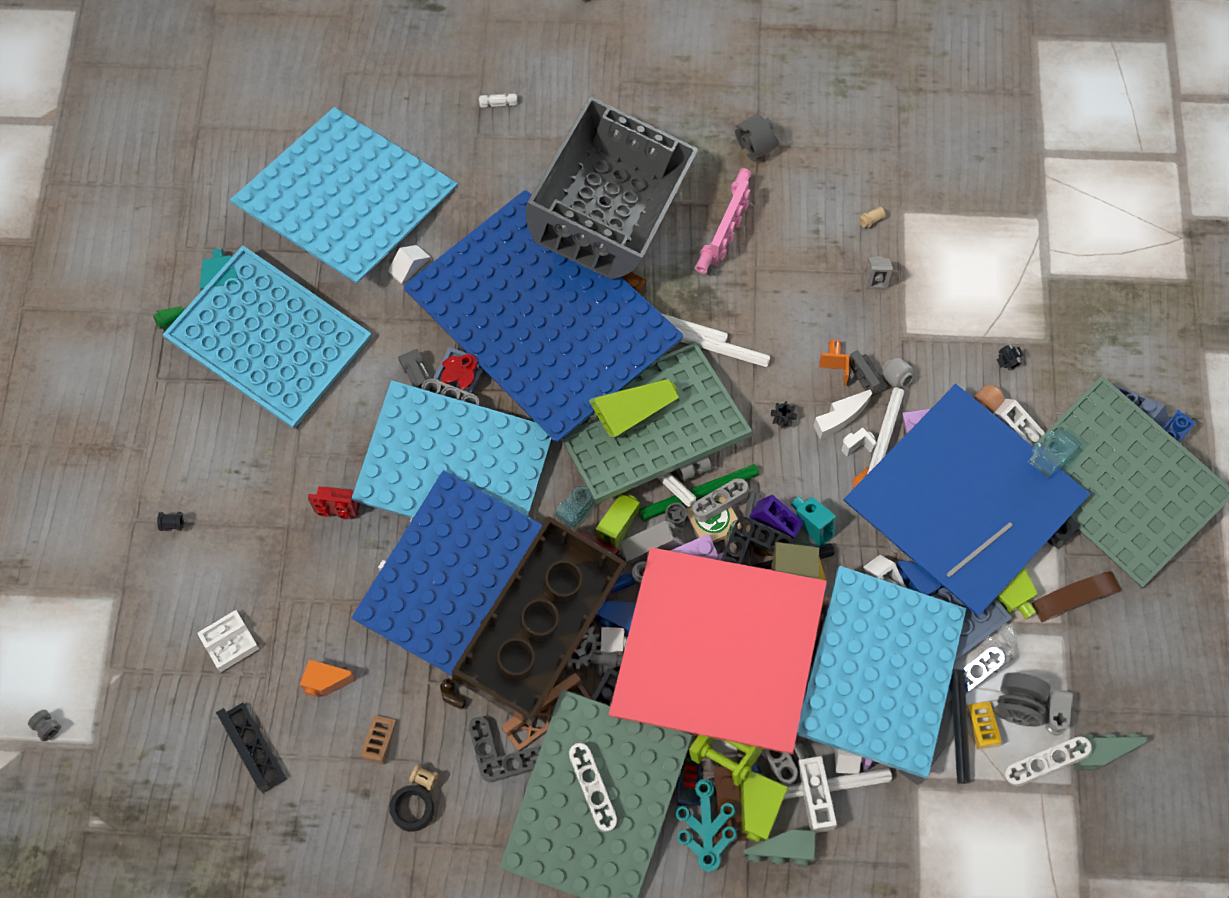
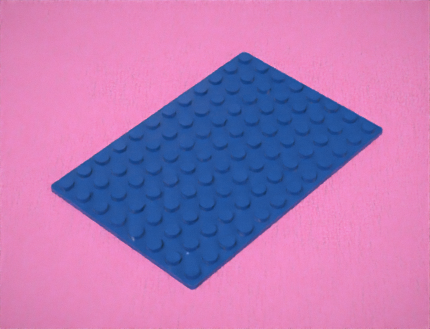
(541, 320)

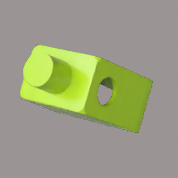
(1018, 595)

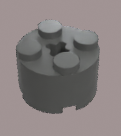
(756, 136)

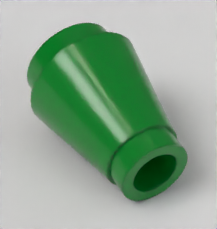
(165, 317)

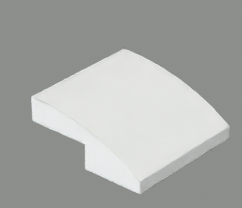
(228, 641)

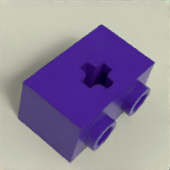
(777, 516)

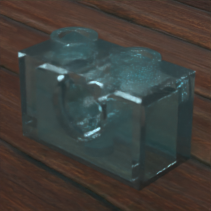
(1054, 452)

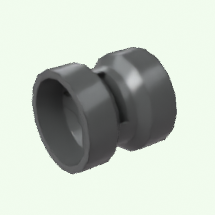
(674, 512)
(44, 725)

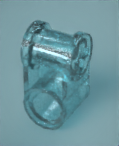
(571, 508)

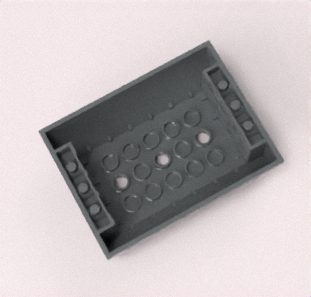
(566, 203)

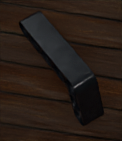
(749, 537)

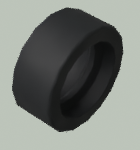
(397, 798)

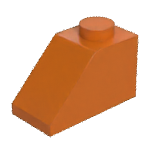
(324, 679)

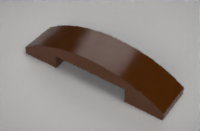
(1075, 595)

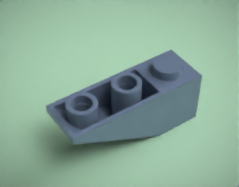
(1152, 408)

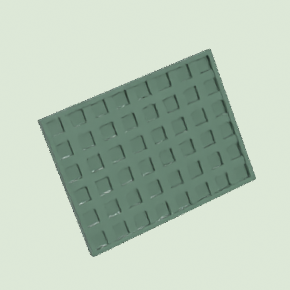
(674, 436)
(1140, 480)
(555, 829)

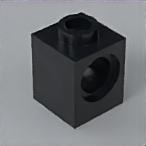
(1069, 529)

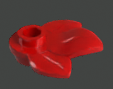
(457, 371)

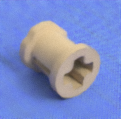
(419, 771)

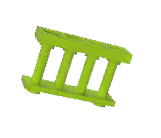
(703, 748)

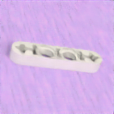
(1047, 758)
(596, 785)

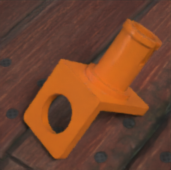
(835, 359)

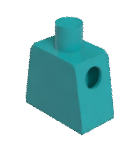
(213, 265)
(818, 520)

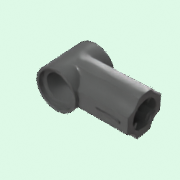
(414, 366)

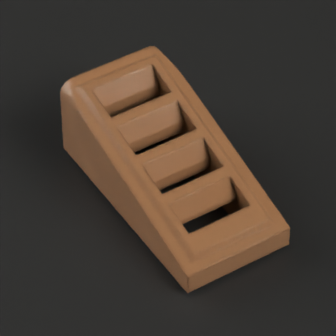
(381, 757)

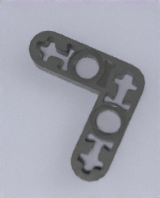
(492, 758)

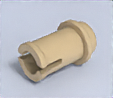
(871, 217)

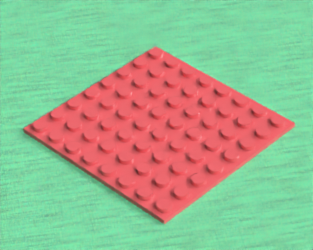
(719, 650)

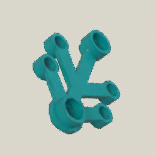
(707, 829)

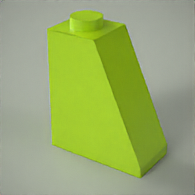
(618, 520)
(760, 805)

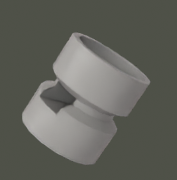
(689, 470)

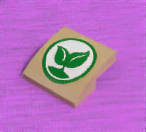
(717, 526)

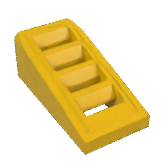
(982, 743)

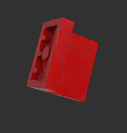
(334, 502)

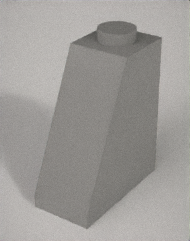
(661, 536)

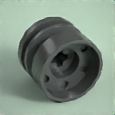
(1022, 699)

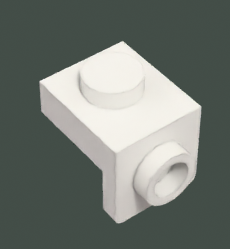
(853, 441)

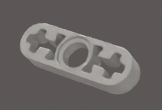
(703, 503)

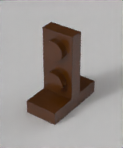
(725, 789)

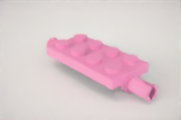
(716, 250)

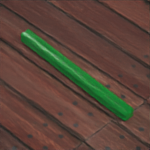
(700, 491)

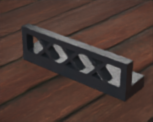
(244, 752)

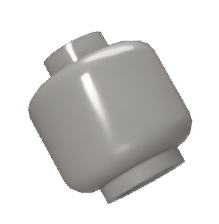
(897, 373)

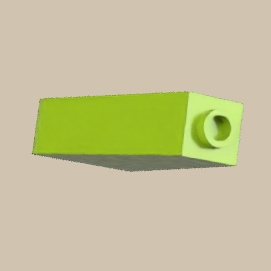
(630, 406)

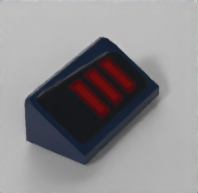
(687, 781)

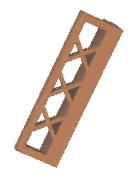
(515, 724)

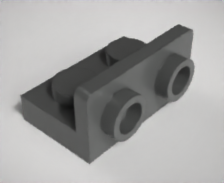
(866, 373)

